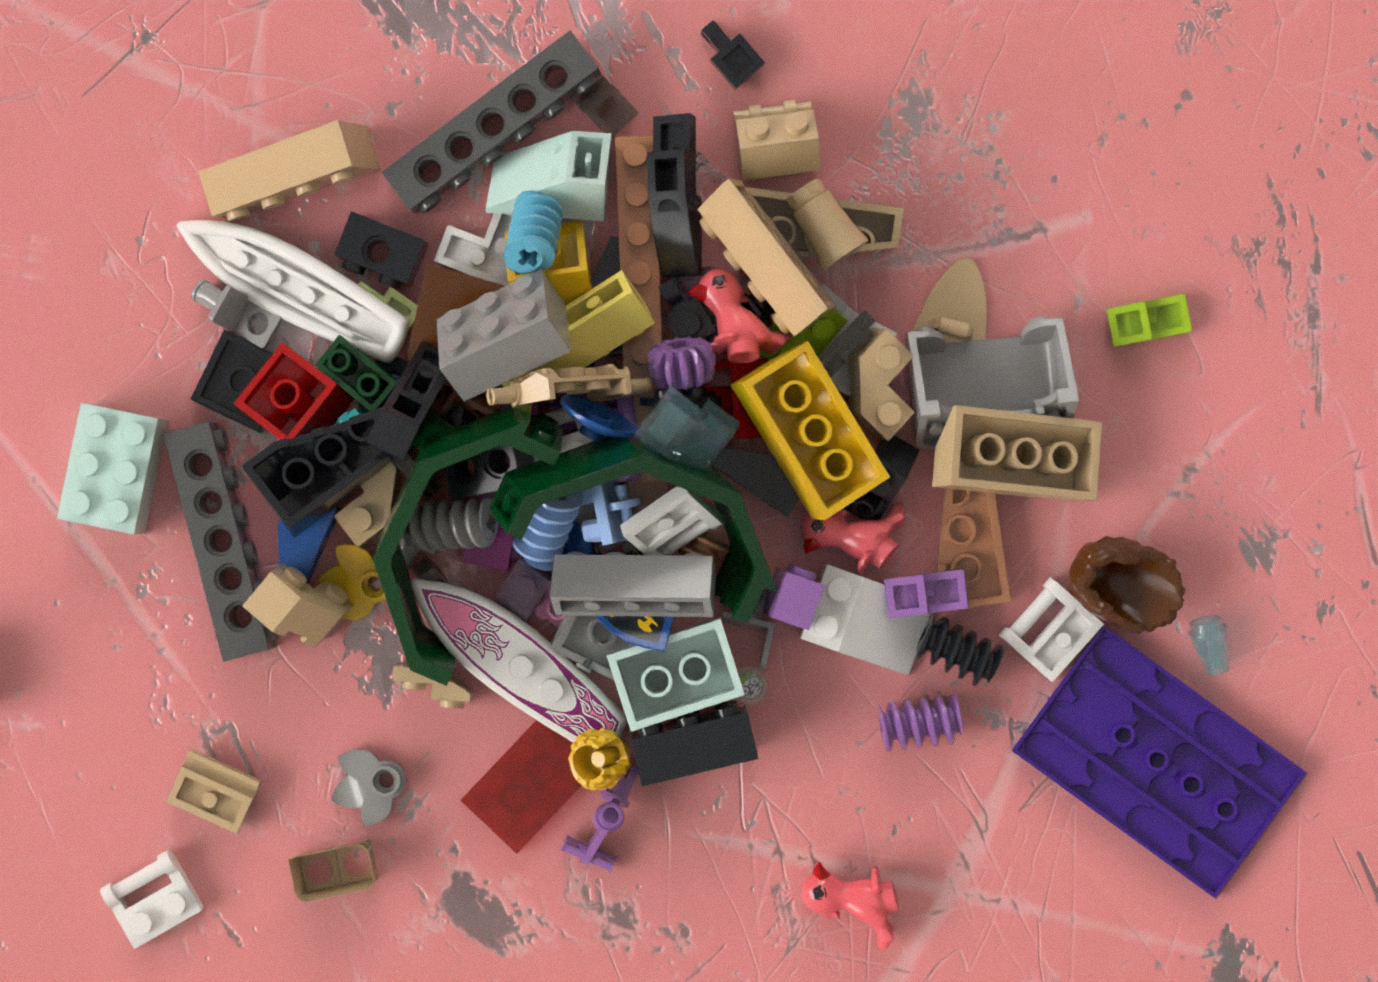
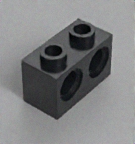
(488, 472)

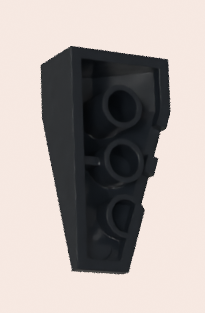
(316, 470)

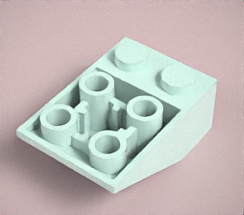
(565, 167)

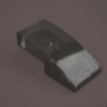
(605, 106)

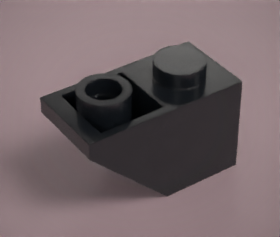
(898, 461)

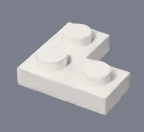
(474, 254)

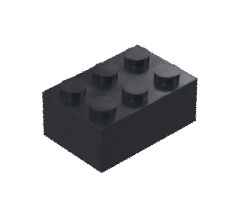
(694, 744)

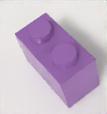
(796, 596)

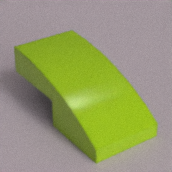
(1149, 320)

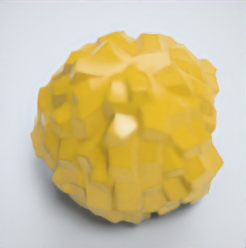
(599, 759)

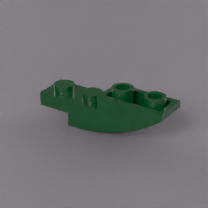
(369, 382)

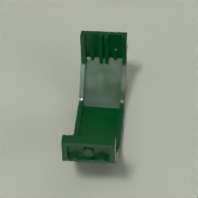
(507, 427)
(598, 462)

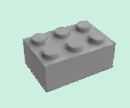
(502, 335)

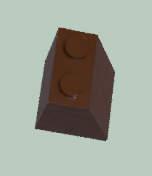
(440, 293)

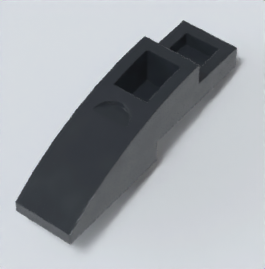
(674, 197)

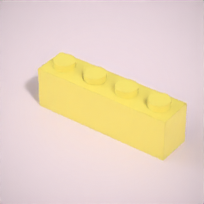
(601, 322)

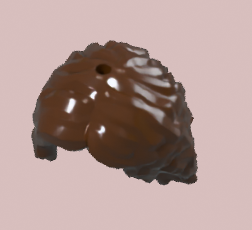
(1127, 584)

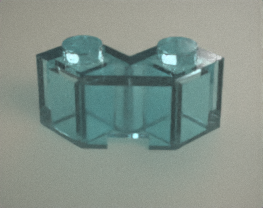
(686, 431)

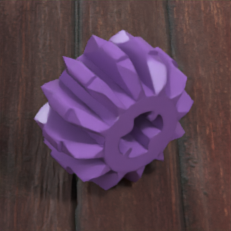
(681, 363)

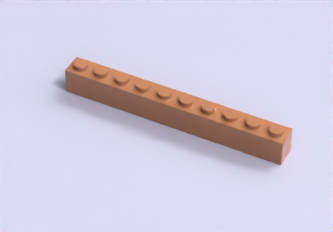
(641, 266)

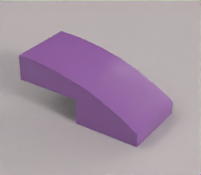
(926, 593)

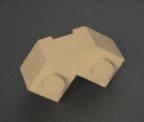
(870, 373)
(368, 513)
(290, 604)

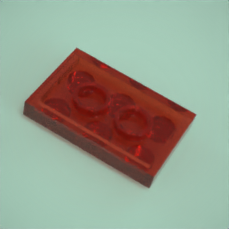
(524, 786)

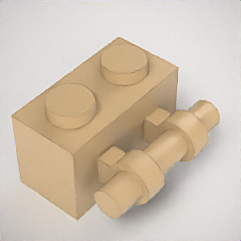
(777, 140)

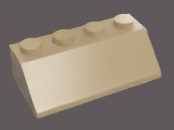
(765, 256)
(1018, 454)

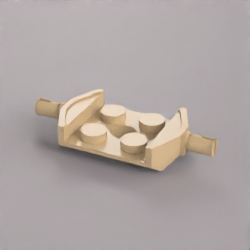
(597, 383)

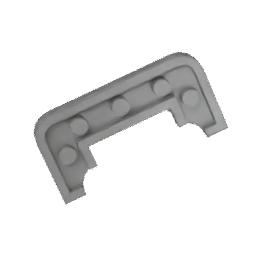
(1000, 374)

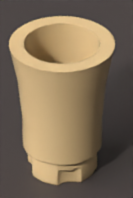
(825, 224)

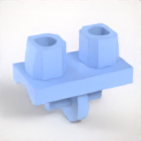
(611, 509)

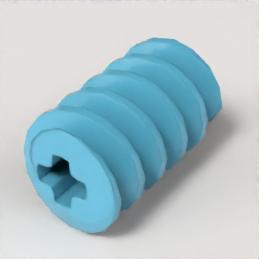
(533, 232)

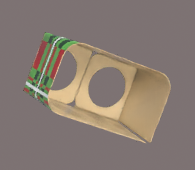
(309, 891)

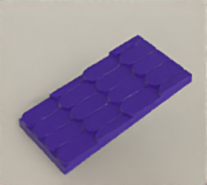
(1159, 761)

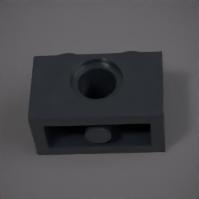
(363, 234)

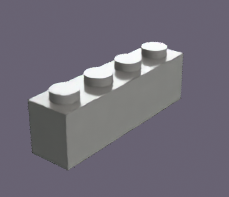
(633, 585)

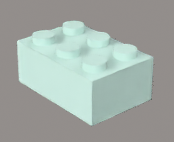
(112, 469)
(686, 677)

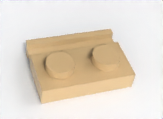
(214, 791)

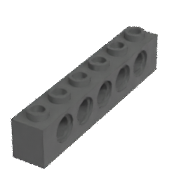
(407, 172)
(184, 449)

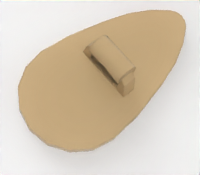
(957, 304)

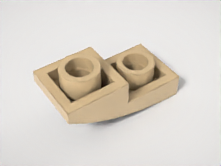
(451, 695)

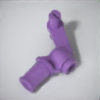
(606, 820)

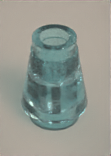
(1210, 643)

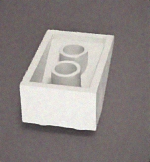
(856, 622)

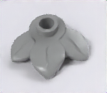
(363, 785)

